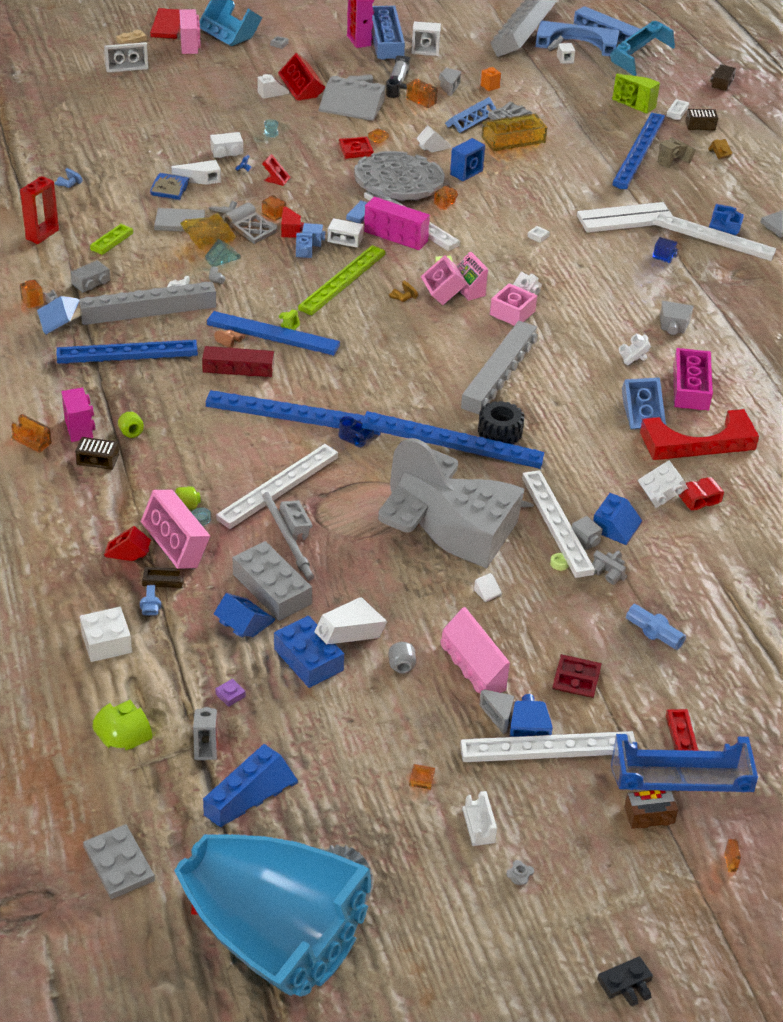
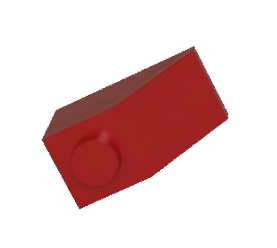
(290, 223)
(128, 545)

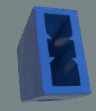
(530, 718)

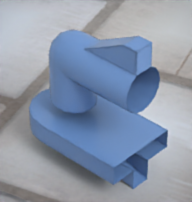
(72, 176)

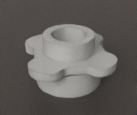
(520, 878)

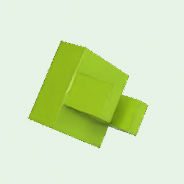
(290, 319)

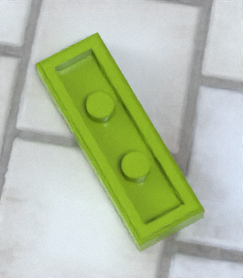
(111, 239)

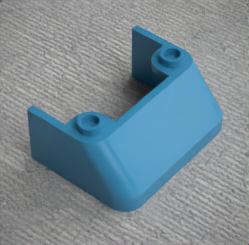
(622, 53)

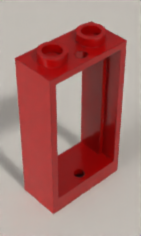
(33, 231)

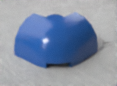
(726, 219)

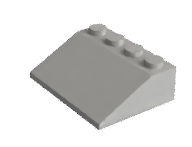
(352, 98)

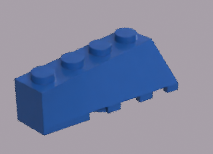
(248, 785)

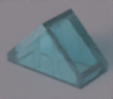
(221, 253)

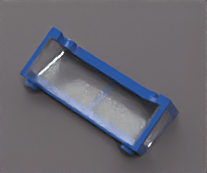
(684, 770)

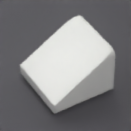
(487, 587)

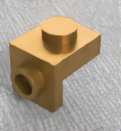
(721, 148)

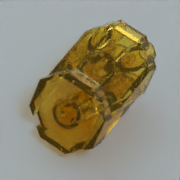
(208, 230)

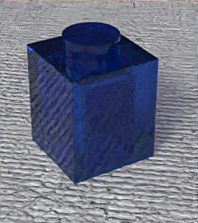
(665, 250)

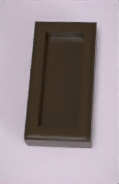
(163, 577)

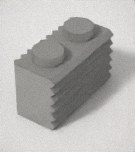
(90, 276)

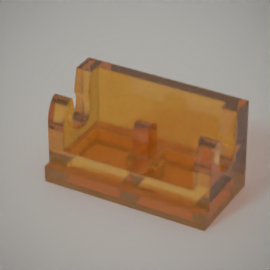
(31, 433)

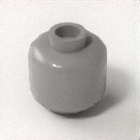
(402, 657)

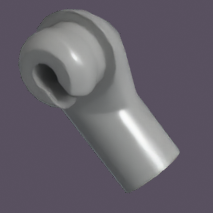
(215, 276)

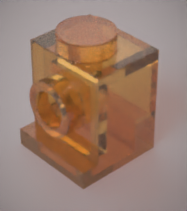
(445, 196)

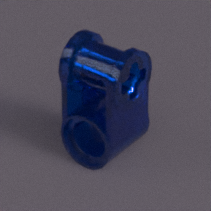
(352, 431)

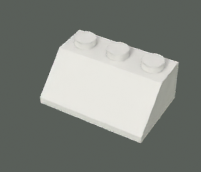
(126, 57)

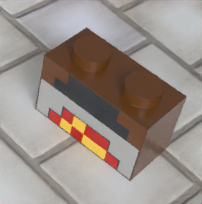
(651, 808)

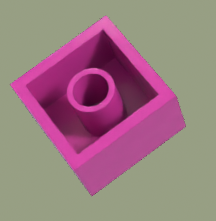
(78, 414)

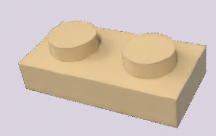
(132, 37)

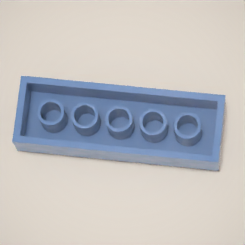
(387, 33)

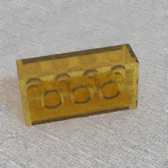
(514, 132)

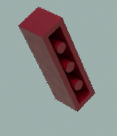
(238, 361)

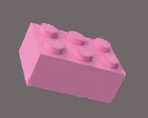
(189, 31)

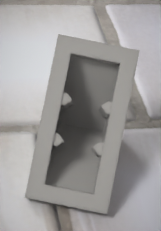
(497, 707)

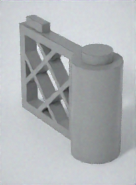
(243, 216)

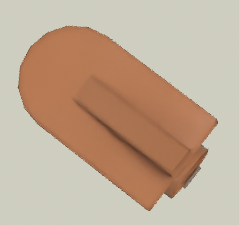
(227, 337)

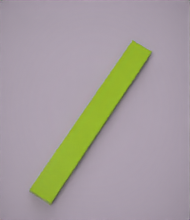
(341, 280)

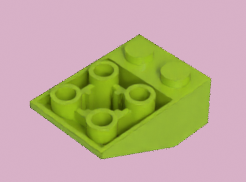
(636, 92)

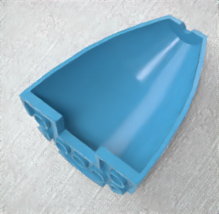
(277, 905)

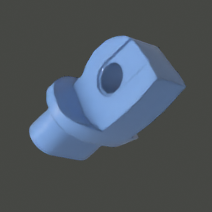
(150, 604)

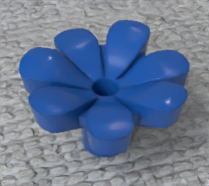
(244, 164)

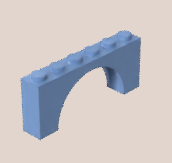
(603, 38)

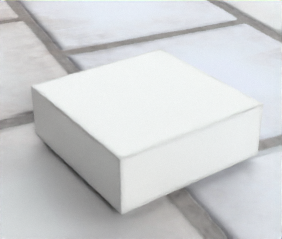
(538, 234)

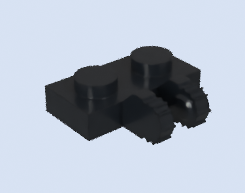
(625, 978)

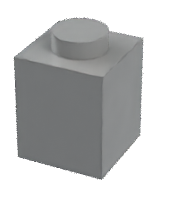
(587, 532)

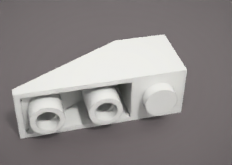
(200, 173)

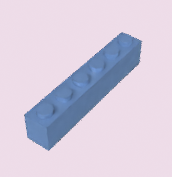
(592, 18)

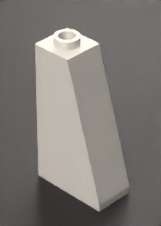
(350, 623)

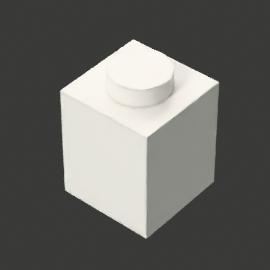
(566, 53)

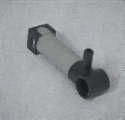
(395, 82)

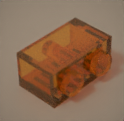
(422, 93)

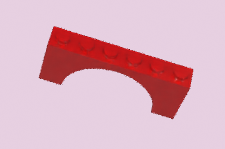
(669, 444)

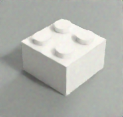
(426, 38)
(105, 634)

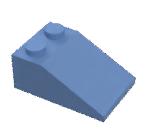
(642, 400)

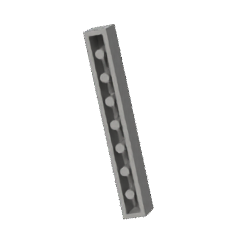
(147, 303)
(499, 367)

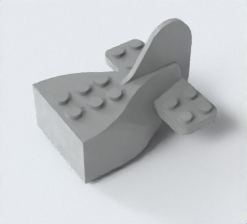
(458, 514)

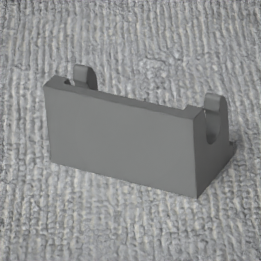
(295, 518)

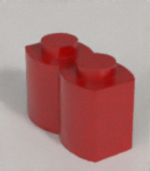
(702, 493)

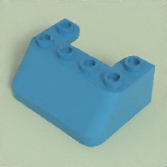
(222, 25)

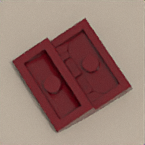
(577, 676)

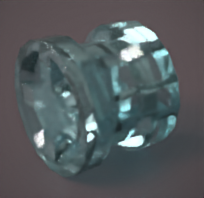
(271, 128)

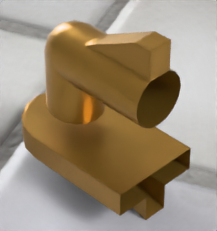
(409, 291)

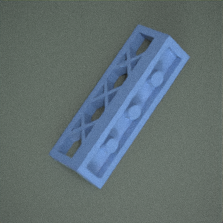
(472, 111)

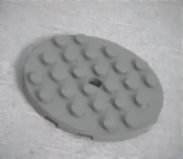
(399, 175)

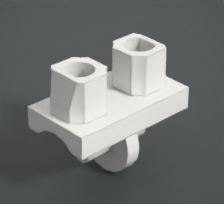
(636, 350)

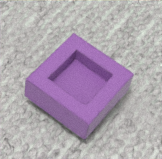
(230, 692)

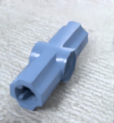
(655, 626)

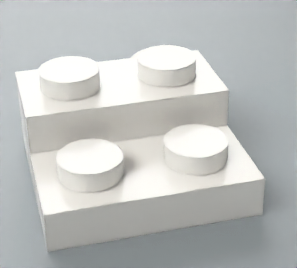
(662, 484)

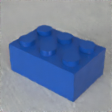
(307, 652)

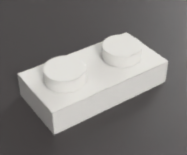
(677, 109)

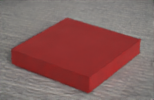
(355, 147)

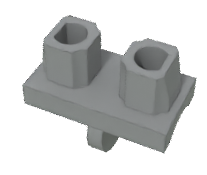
(612, 564)

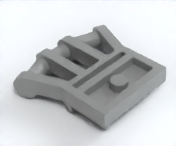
(508, 110)

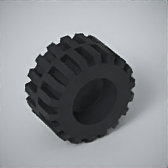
(501, 422)

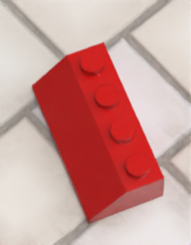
(301, 79)

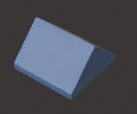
(57, 313)

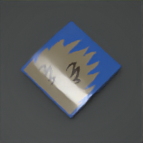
(169, 186)

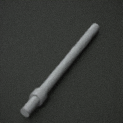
(301, 562)

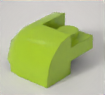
(122, 726)

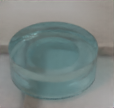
(203, 515)

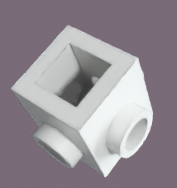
(528, 283)

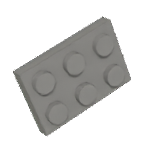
(118, 861)

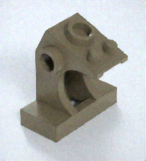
(674, 149)

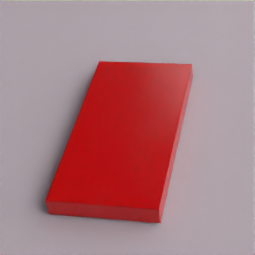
(166, 24)

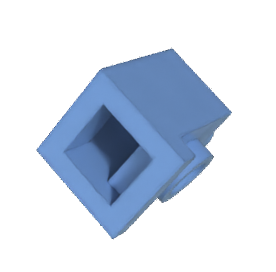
(304, 245)

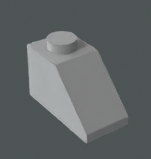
(450, 80)

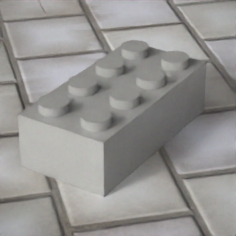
(272, 580)

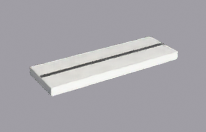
(620, 217)

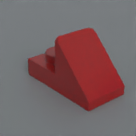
(277, 172)

